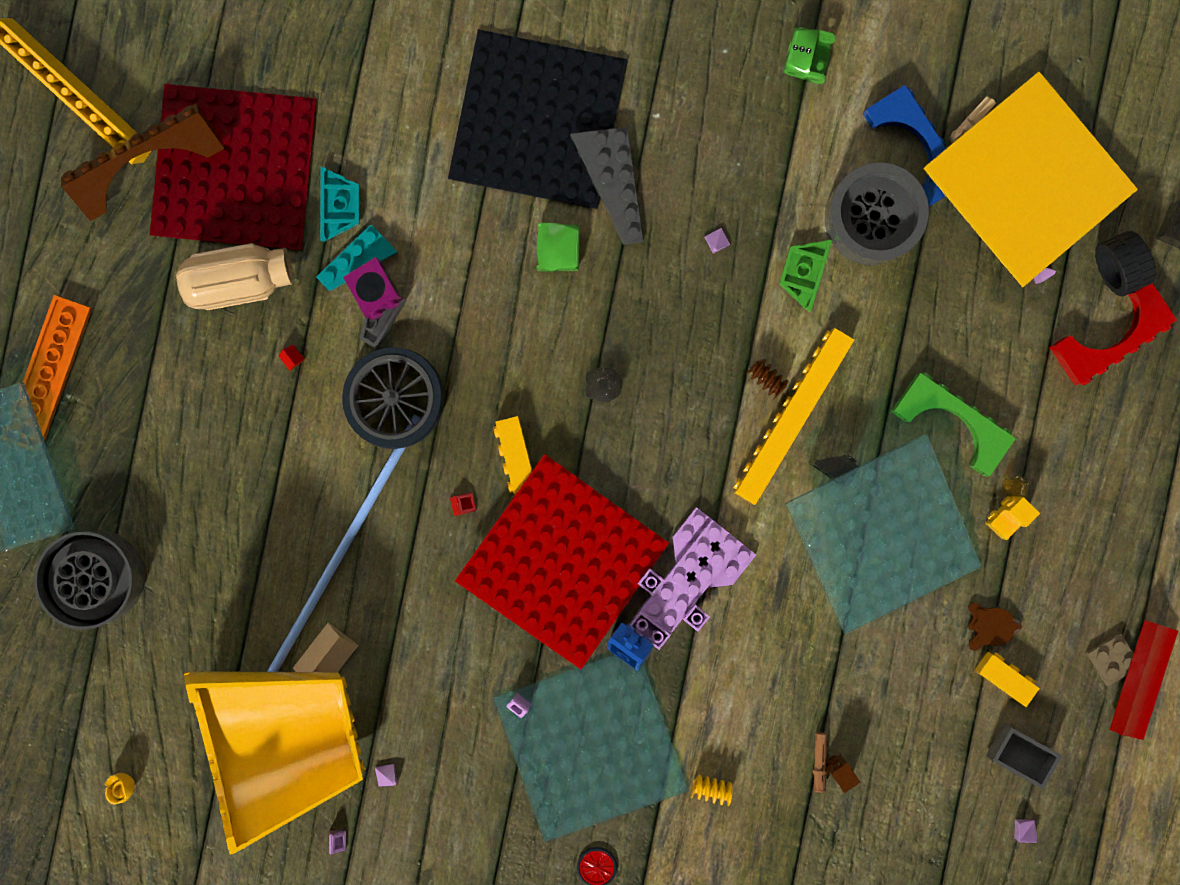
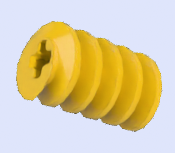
(712, 789)

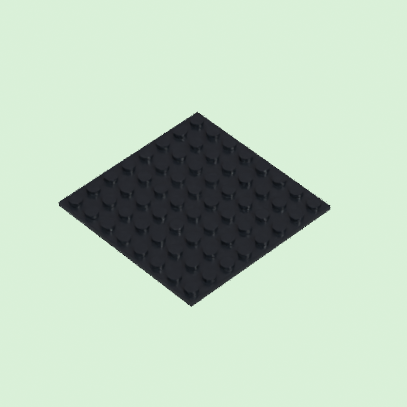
(521, 112)

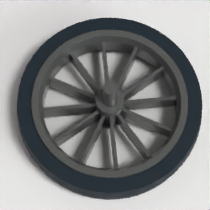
(393, 398)

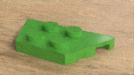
(804, 271)

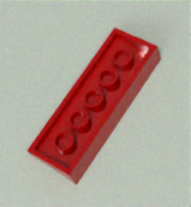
(1143, 680)

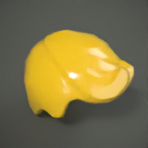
(119, 788)

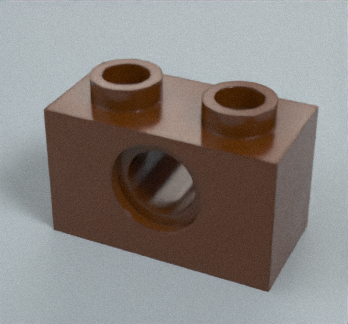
(842, 773)

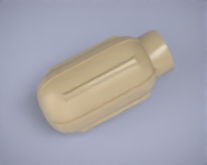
(233, 276)

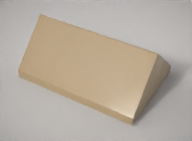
(326, 652)

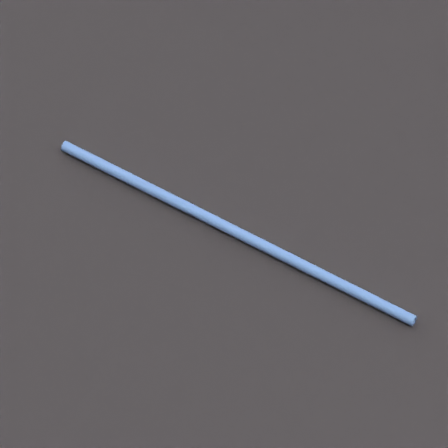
(339, 554)

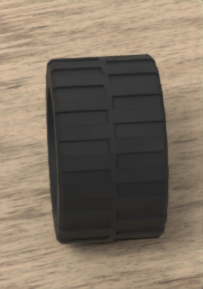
(1125, 263)

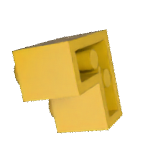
(1011, 515)

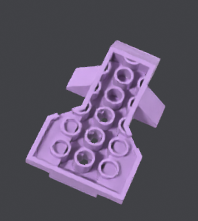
(675, 596)

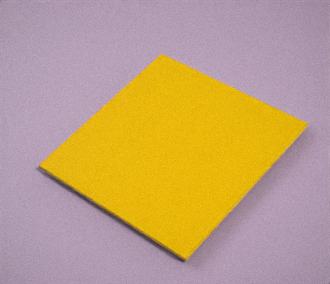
(1030, 179)

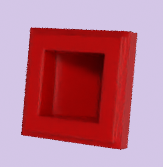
(291, 357)

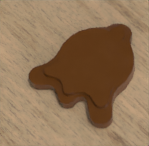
(992, 626)

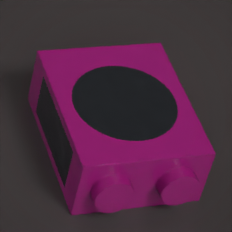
(373, 289)

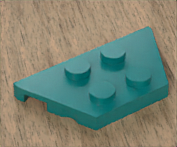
(337, 204)

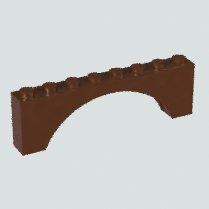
(185, 131)

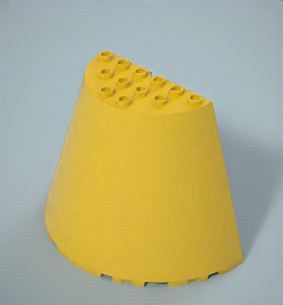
(274, 745)

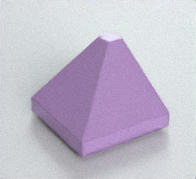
(717, 240)
(386, 775)

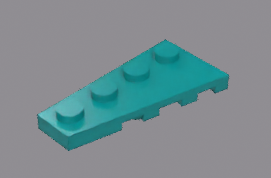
(360, 251)

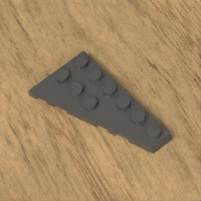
(611, 171)

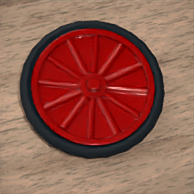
(596, 866)

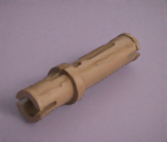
(820, 762)

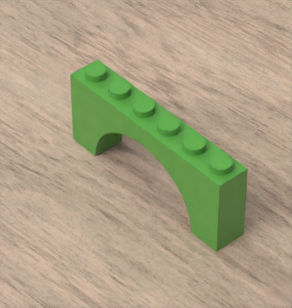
(989, 439)

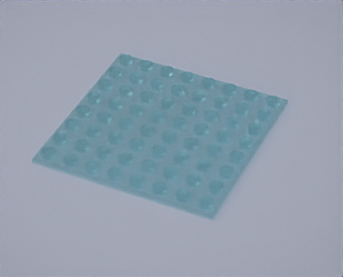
(884, 534)
(591, 746)

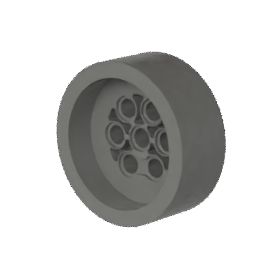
(908, 207)
(122, 581)

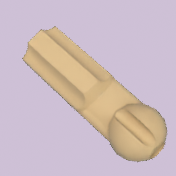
(977, 114)

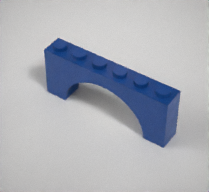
(903, 111)

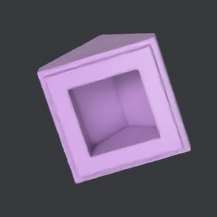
(1045, 274)
(519, 705)
(337, 841)

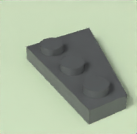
(375, 330)

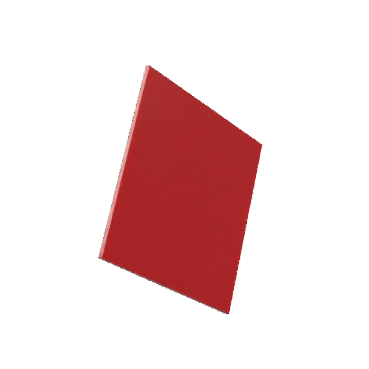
(561, 561)

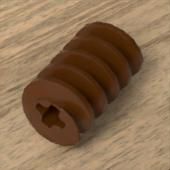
(768, 378)

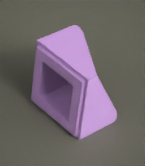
(1025, 831)

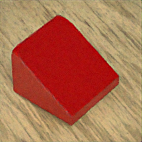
(463, 504)

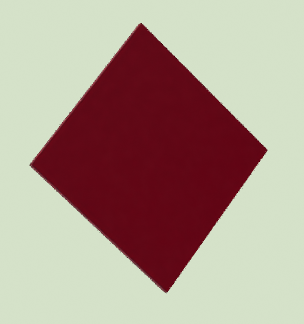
(249, 188)

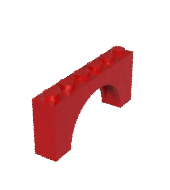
(1149, 318)

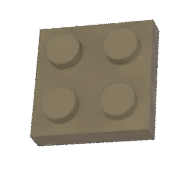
(1111, 659)

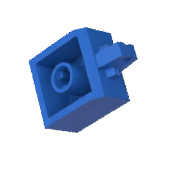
(630, 646)

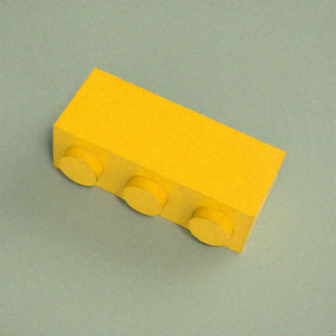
(1007, 678)

